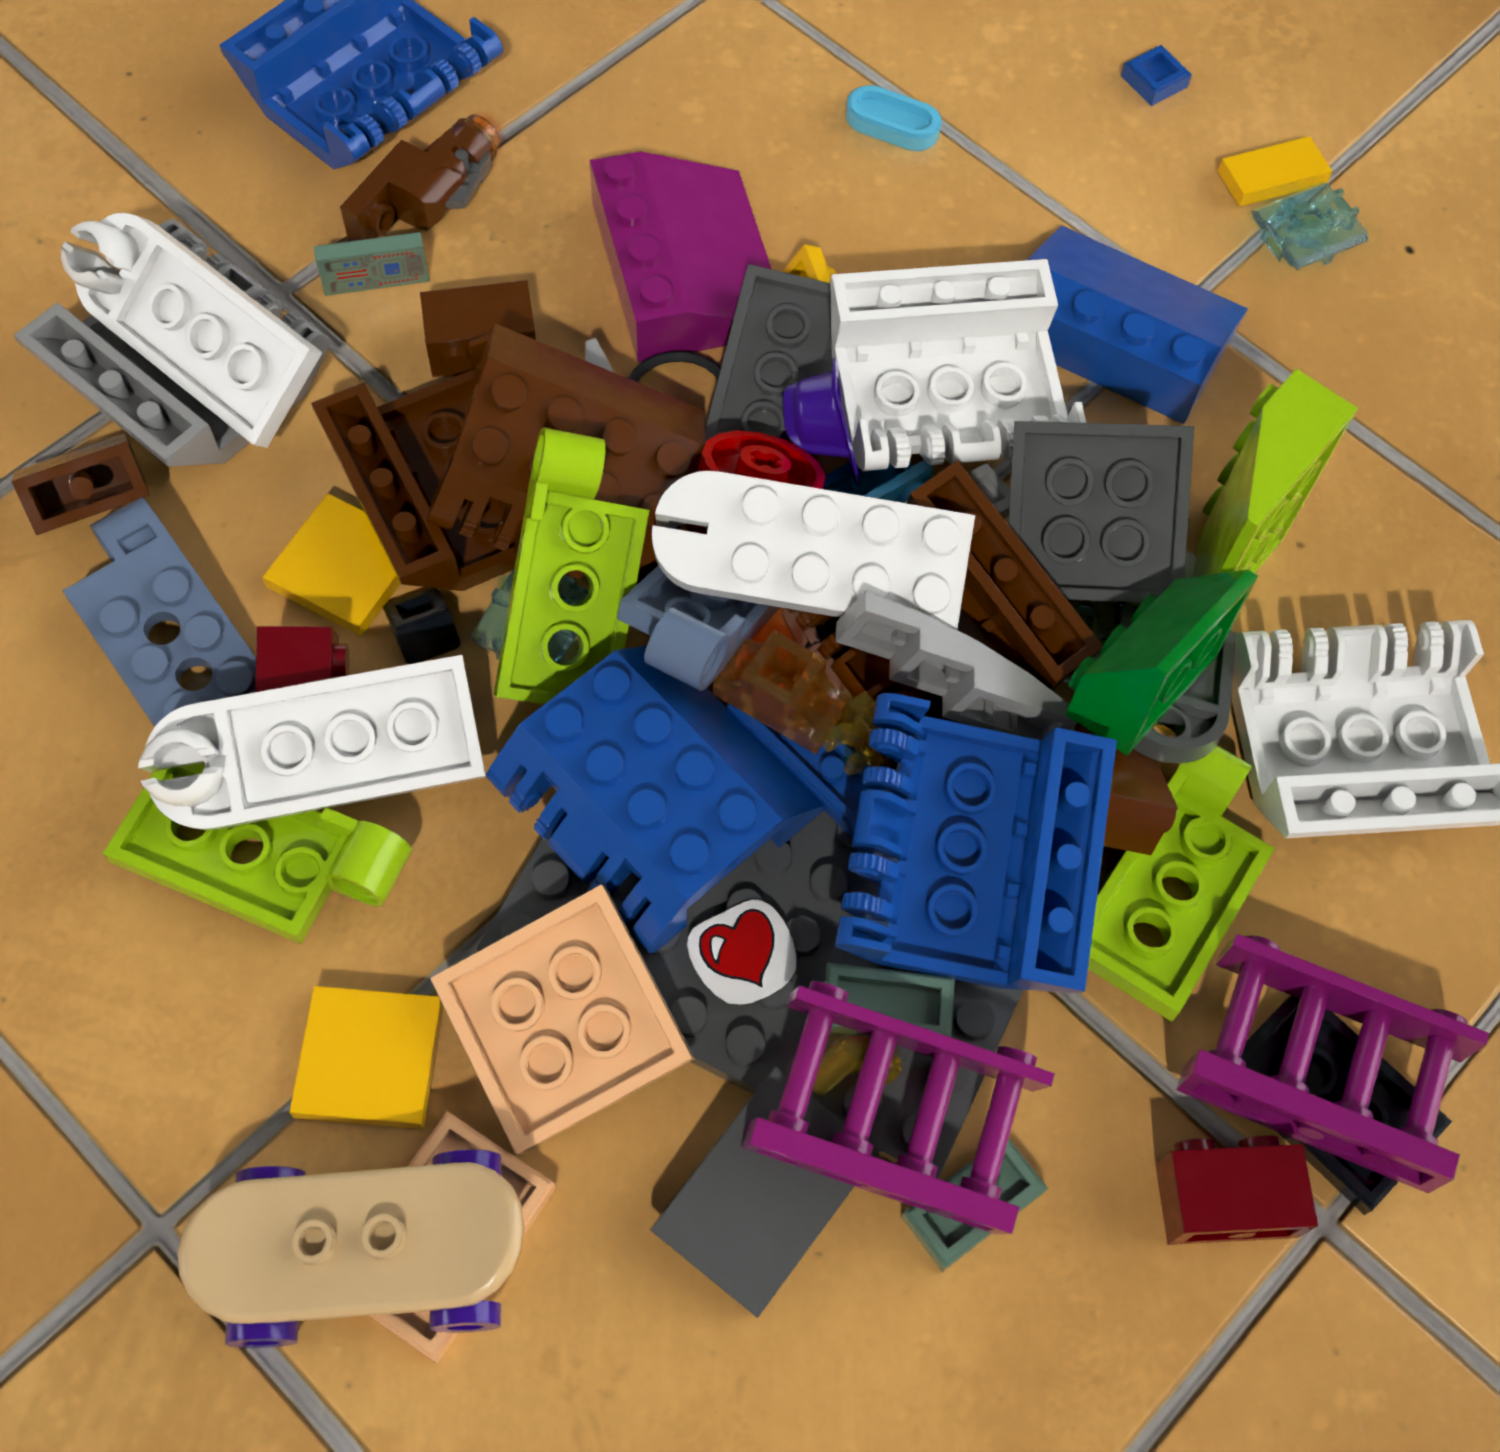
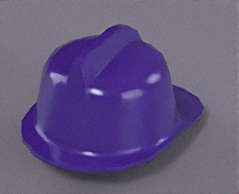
(816, 417)

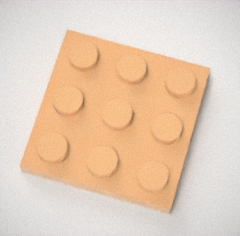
(561, 1019)

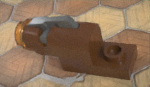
(421, 183)

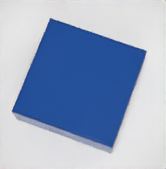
(1156, 75)

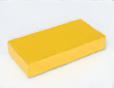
(1274, 171)

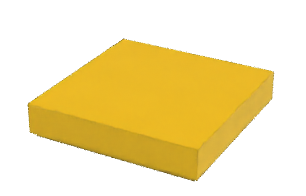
(335, 567)
(367, 1057)

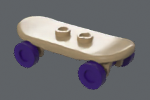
(354, 1246)

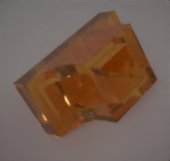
(783, 689)

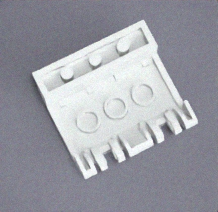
(945, 360)
(1361, 734)

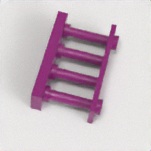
(1284, 1100)
(849, 1153)

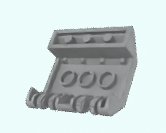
(136, 391)

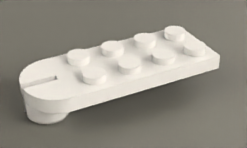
(190, 322)
(810, 546)
(316, 745)

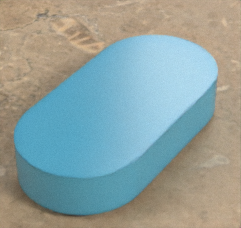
(893, 118)

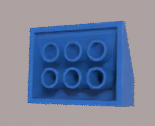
(1134, 324)

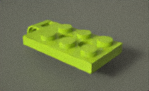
(563, 534)
(1215, 862)
(289, 880)

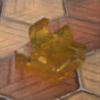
(856, 731)

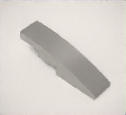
(972, 679)

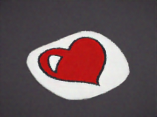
(743, 952)

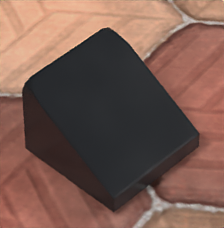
(422, 625)

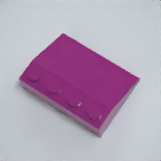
(675, 247)

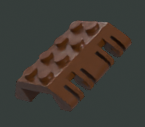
(535, 386)
(394, 466)
(1004, 603)

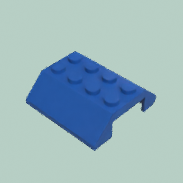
(352, 69)
(649, 787)
(979, 851)

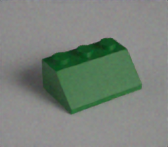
(1157, 656)

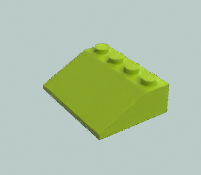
(1272, 474)

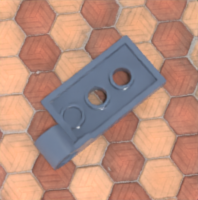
(151, 585)
(688, 630)

